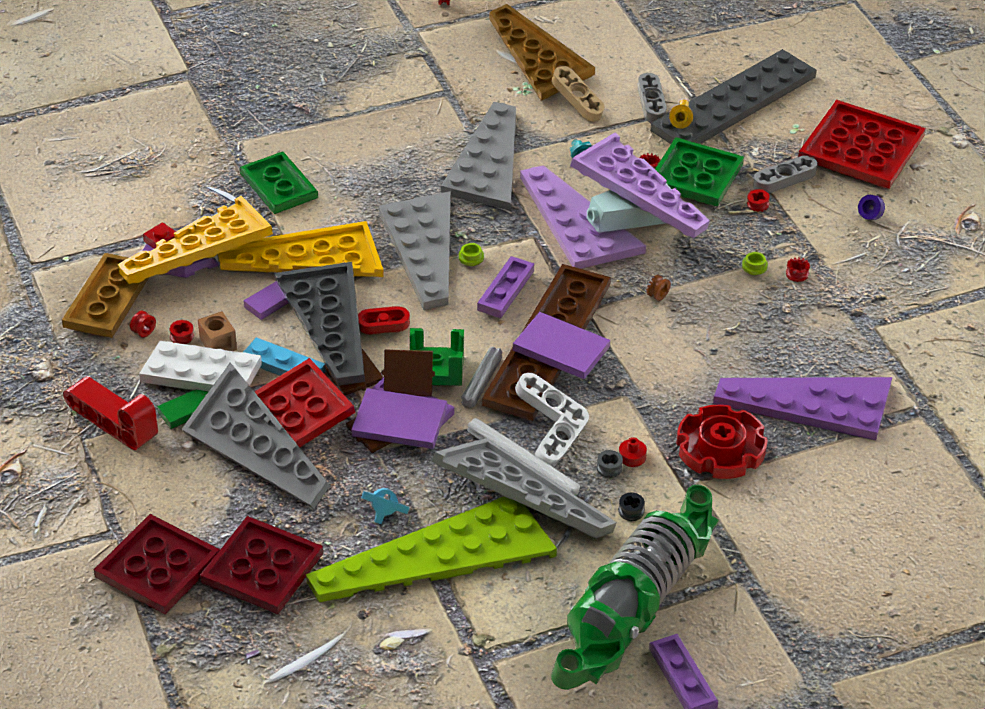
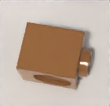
(217, 332)

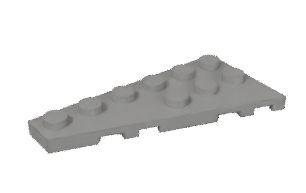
(422, 241)
(508, 475)

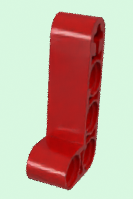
(128, 422)

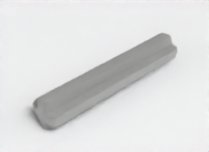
(481, 377)

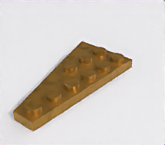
(536, 50)

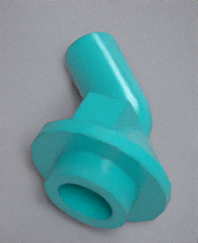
(578, 147)

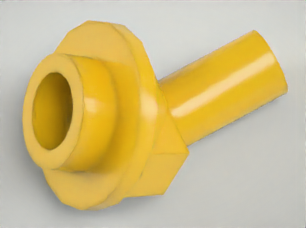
(681, 115)

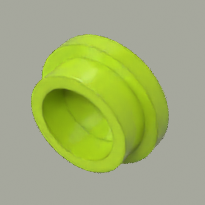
(471, 254)
(755, 263)

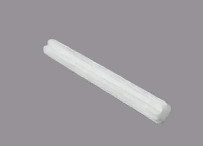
(482, 431)

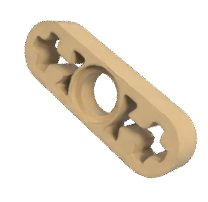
(574, 83)

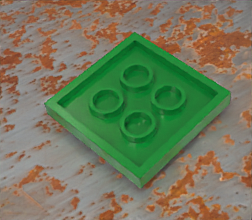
(699, 170)

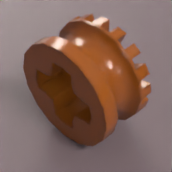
(659, 287)

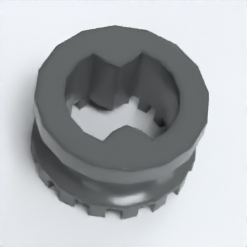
(610, 469)

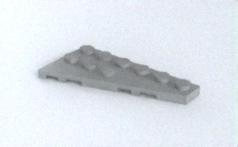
(486, 163)
(246, 432)

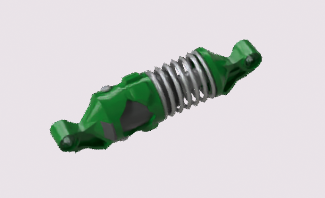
(629, 589)

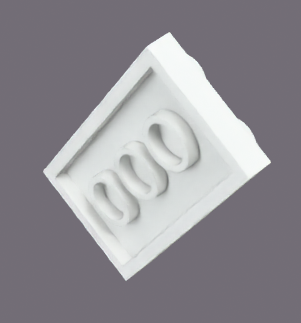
(195, 366)

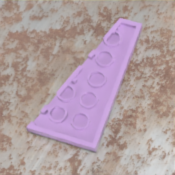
(637, 181)
(566, 216)

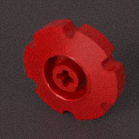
(721, 441)

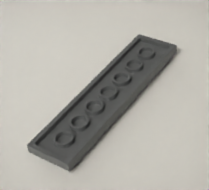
(738, 97)

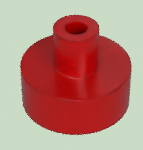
(633, 452)

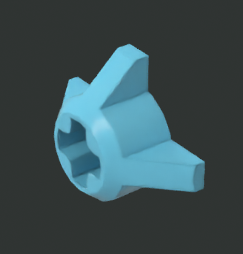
(384, 506)

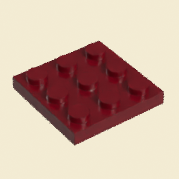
(156, 563)
(262, 564)

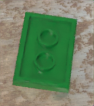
(278, 182)

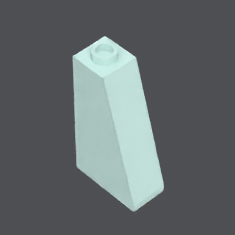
(613, 213)

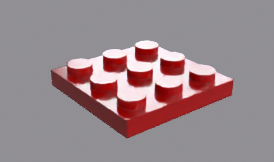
(305, 402)

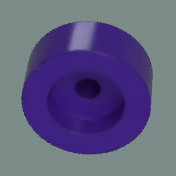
(871, 207)

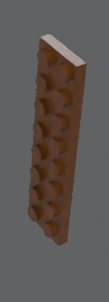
(570, 298)

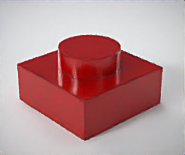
(158, 233)

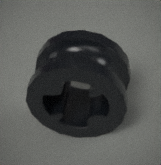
(632, 512)

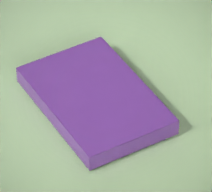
(561, 345)
(399, 418)

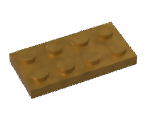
(103, 299)

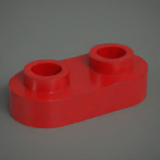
(384, 320)

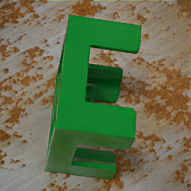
(447, 361)

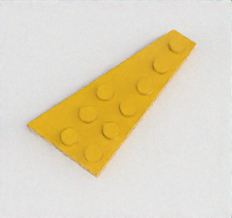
(199, 240)

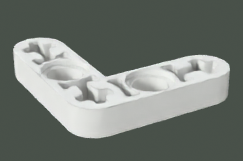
(563, 420)

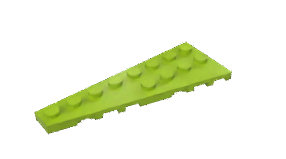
(451, 548)

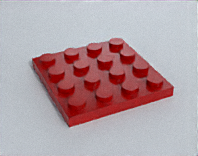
(863, 143)

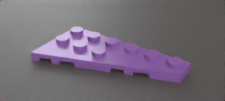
(828, 403)

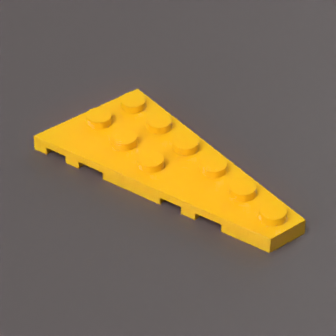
(308, 250)

